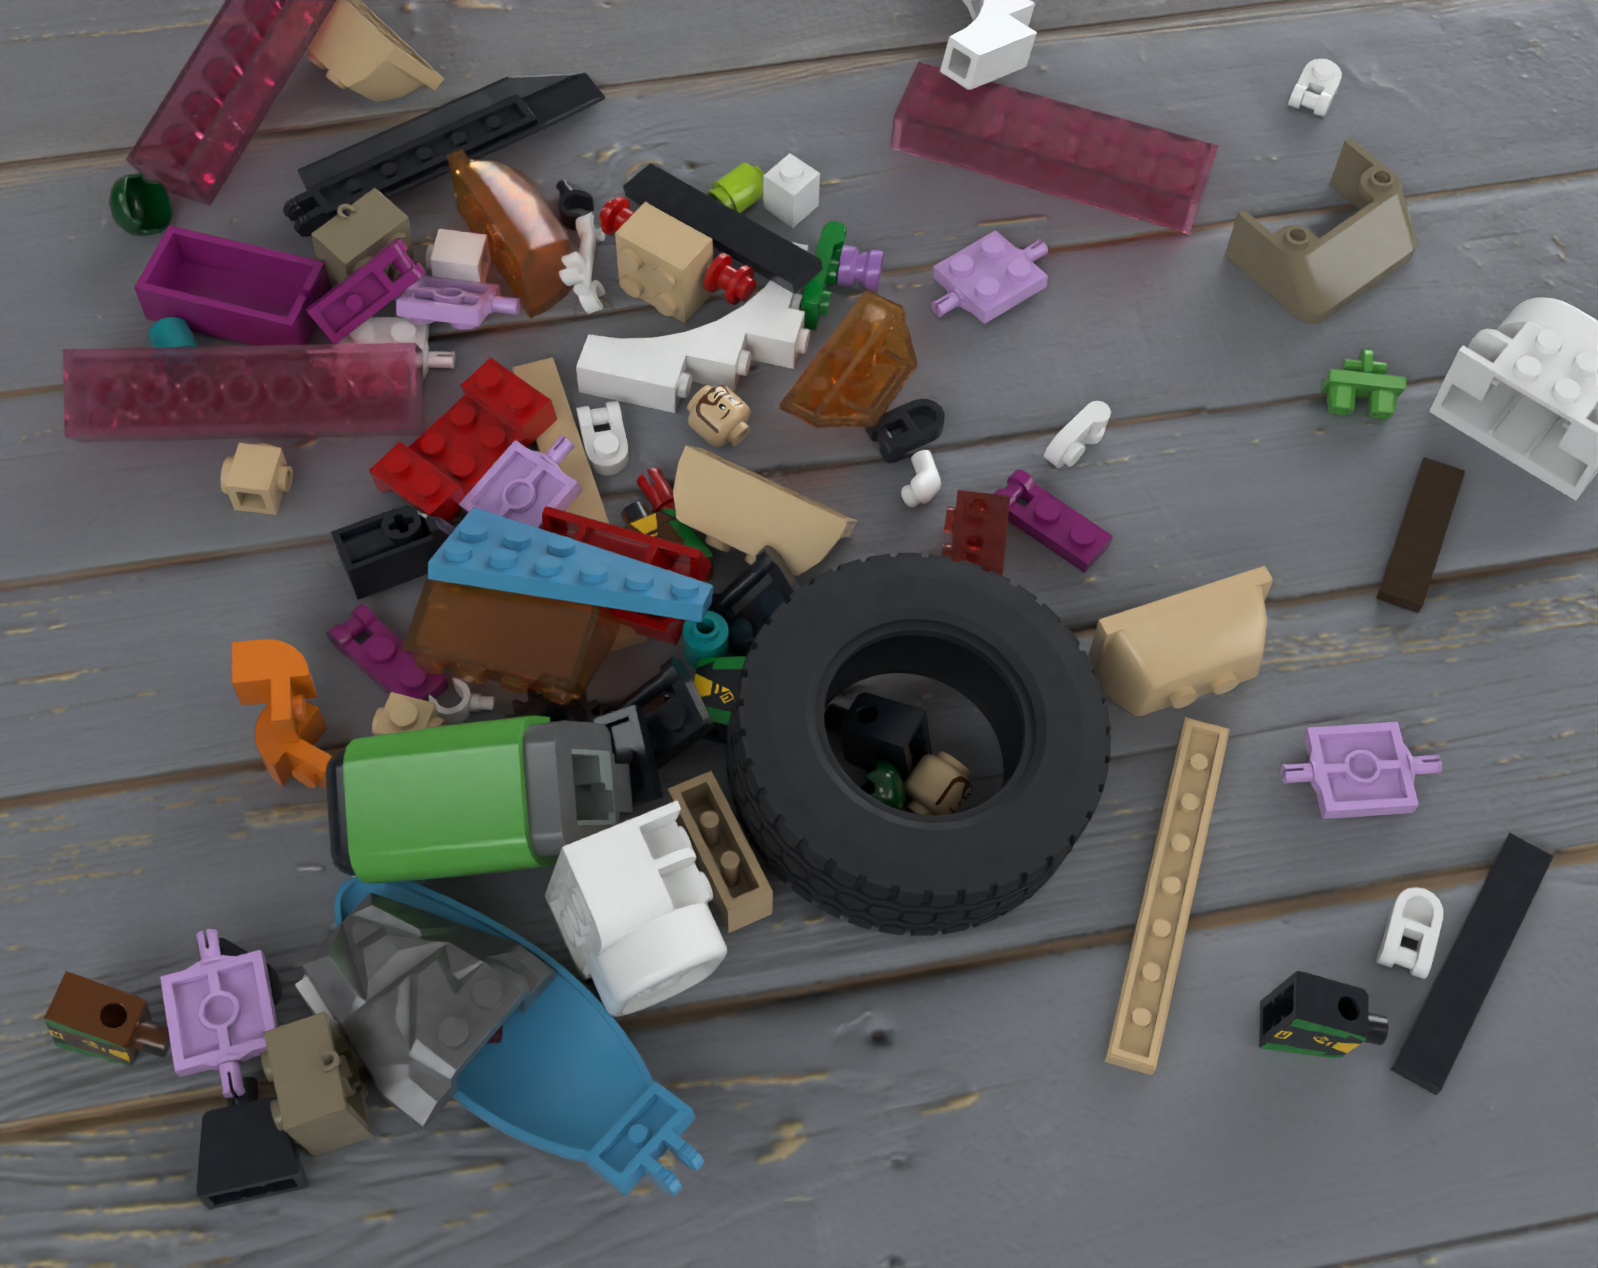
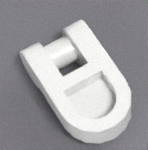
(1316, 86)
(1084, 428)
(607, 449)
(1416, 916)

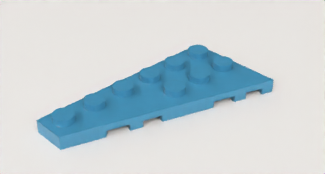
(532, 561)

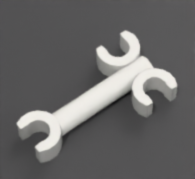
(580, 265)

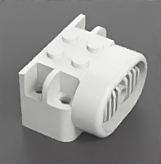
(1531, 392)
(636, 911)

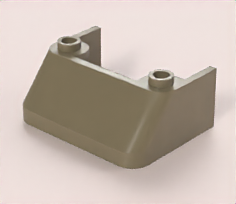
(1326, 273)

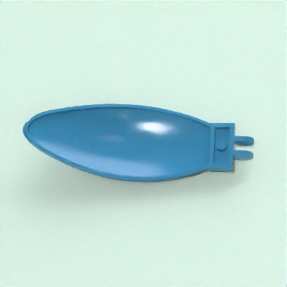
(562, 1068)

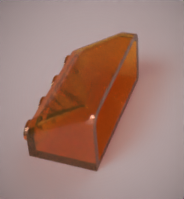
(510, 639)

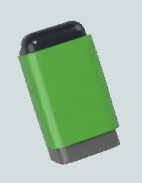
(471, 797)

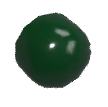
(140, 205)
(885, 784)

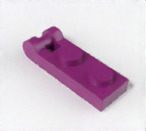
(365, 292)
(1054, 522)
(383, 657)

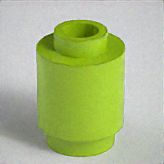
(739, 187)

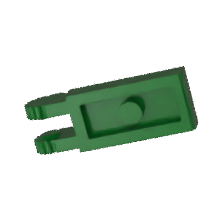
(816, 298)

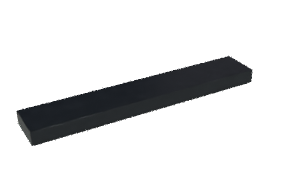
(729, 230)
(1472, 964)

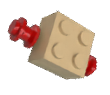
(670, 261)

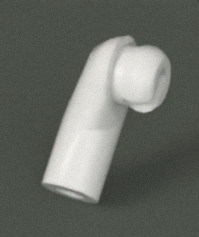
(925, 483)

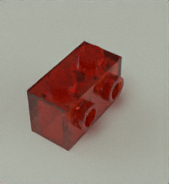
(978, 529)

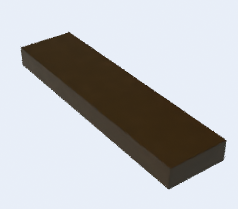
(1420, 535)

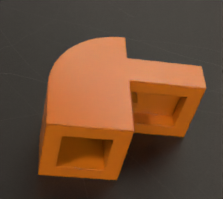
(275, 675)
(294, 758)

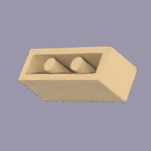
(722, 852)

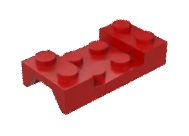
(465, 441)
(638, 546)

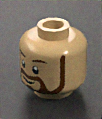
(718, 416)
(937, 785)

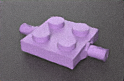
(989, 277)
(453, 301)
(524, 484)
(1360, 770)
(218, 1012)

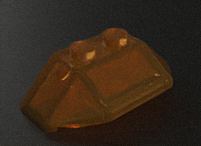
(856, 368)

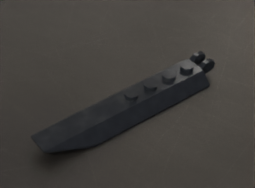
(419, 147)

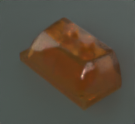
(519, 227)

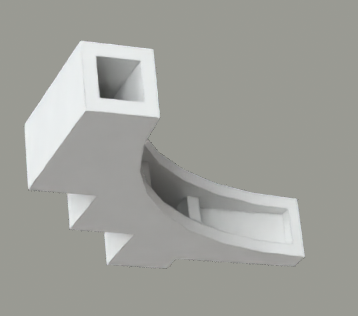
(992, 44)
(662, 368)

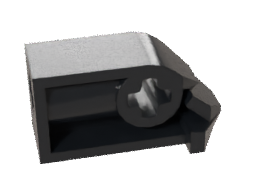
(389, 548)

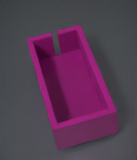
(232, 288)

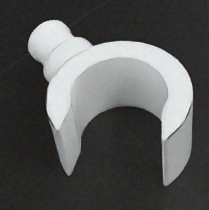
(470, 703)

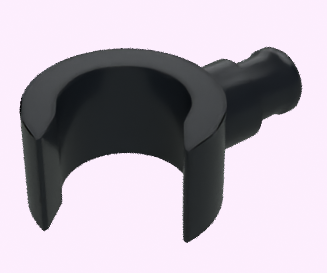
(572, 199)

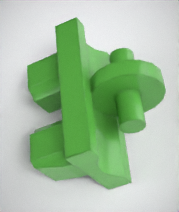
(1364, 380)

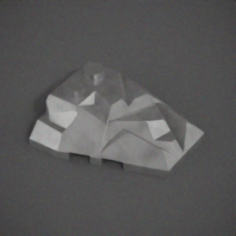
(420, 996)

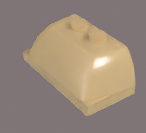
(368, 55)
(753, 512)
(1183, 644)

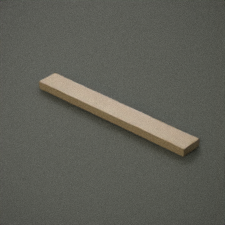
(545, 378)
(1167, 898)

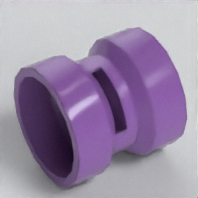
(864, 267)

